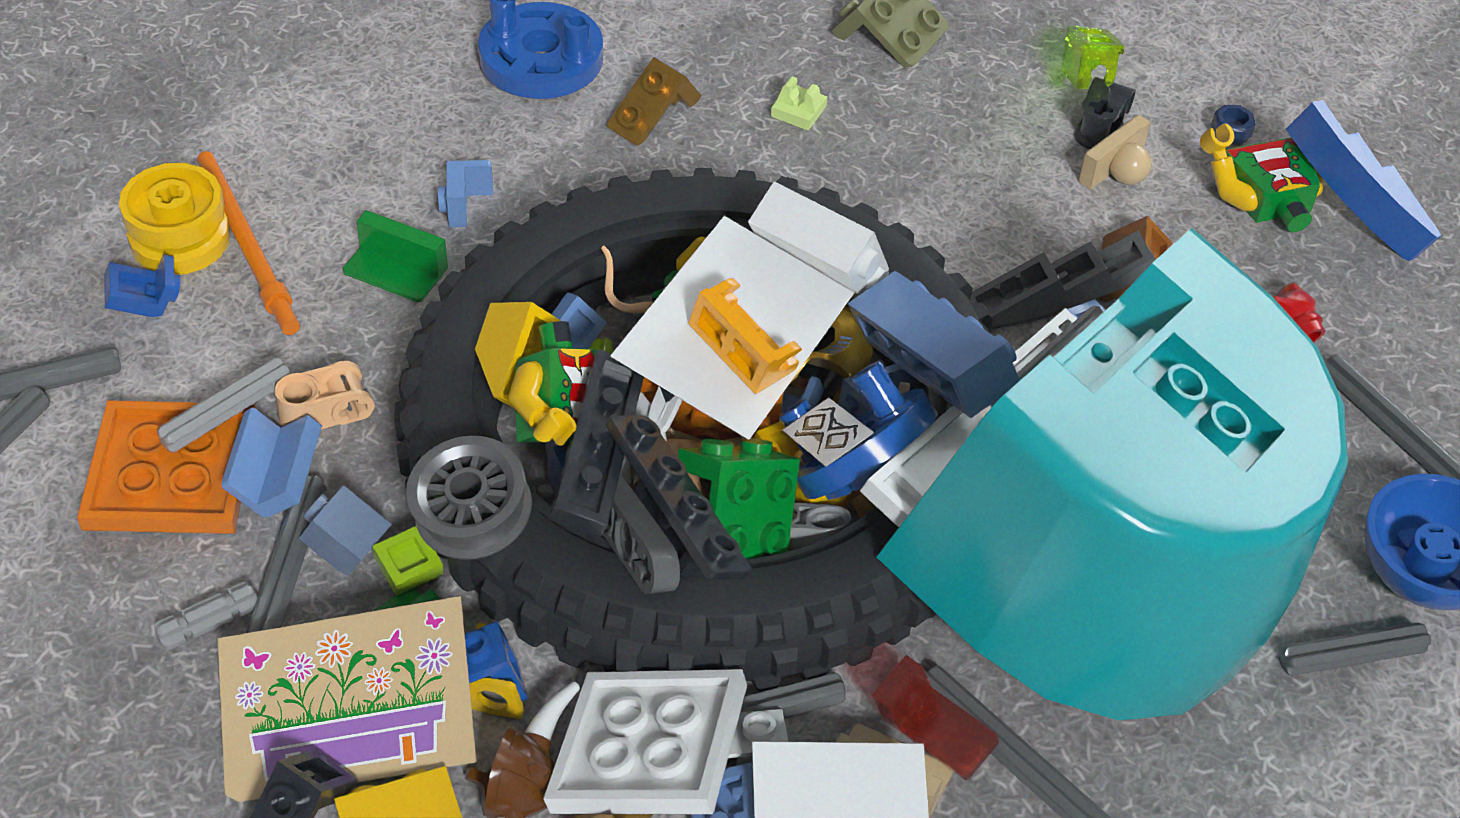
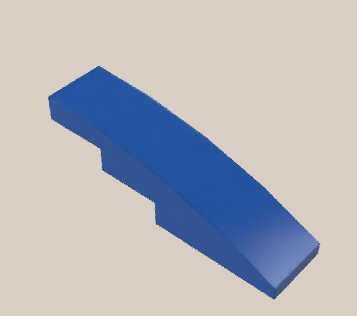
(1367, 188)

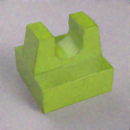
(407, 561)

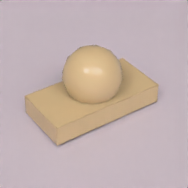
(1119, 155)

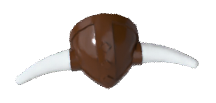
(522, 764)

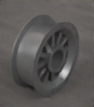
(473, 525)

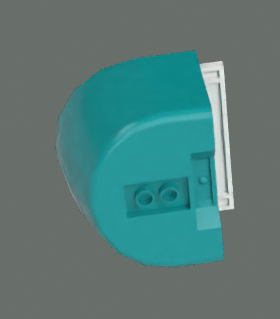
(1132, 498)

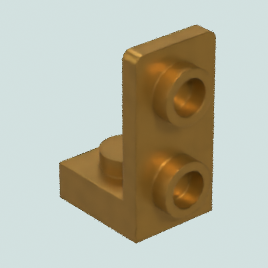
(649, 100)

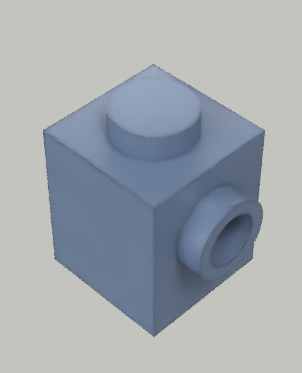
(343, 529)

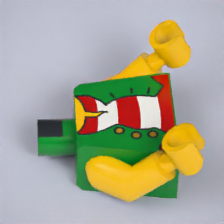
(1264, 178)
(550, 386)

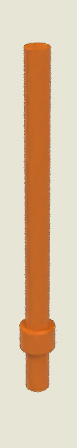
(272, 293)

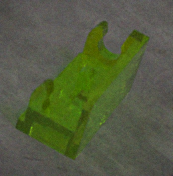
(1087, 49)

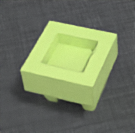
(798, 104)

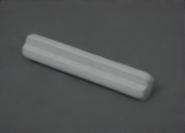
(221, 405)

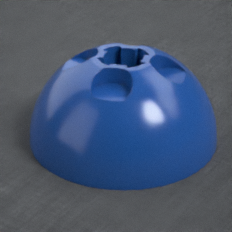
(1416, 539)

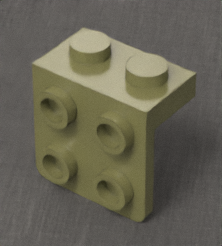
(901, 26)

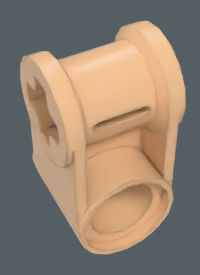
(323, 396)

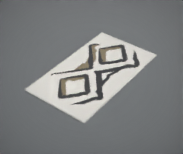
(827, 431)

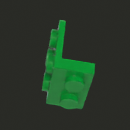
(749, 491)

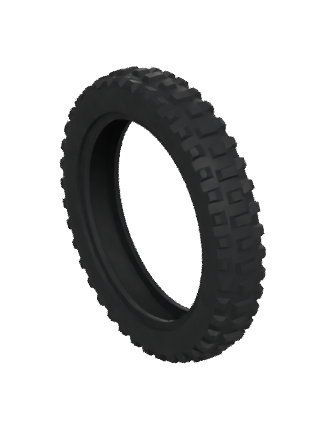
(570, 587)

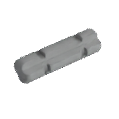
(205, 616)

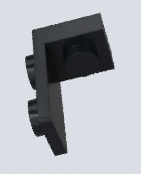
(303, 786)

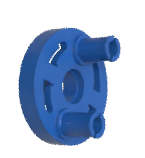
(522, 30)
(894, 420)

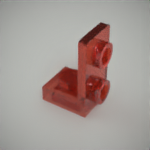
(933, 720)

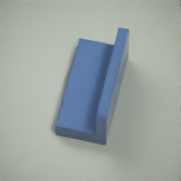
(270, 462)

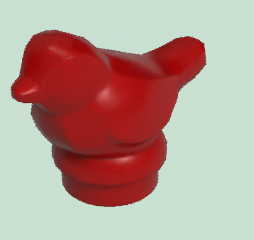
(1301, 309)

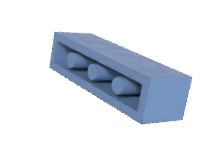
(936, 343)

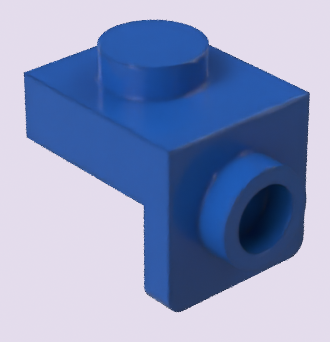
(139, 289)

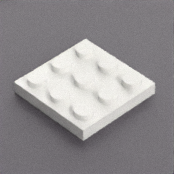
(647, 743)

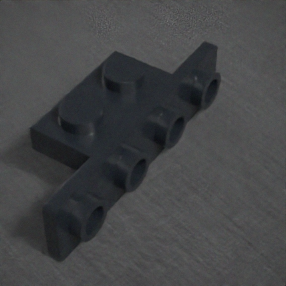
(677, 502)

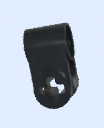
(1103, 111)

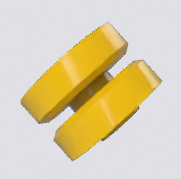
(175, 214)

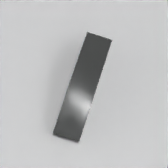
(1079, 277)

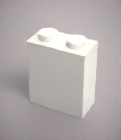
(820, 238)

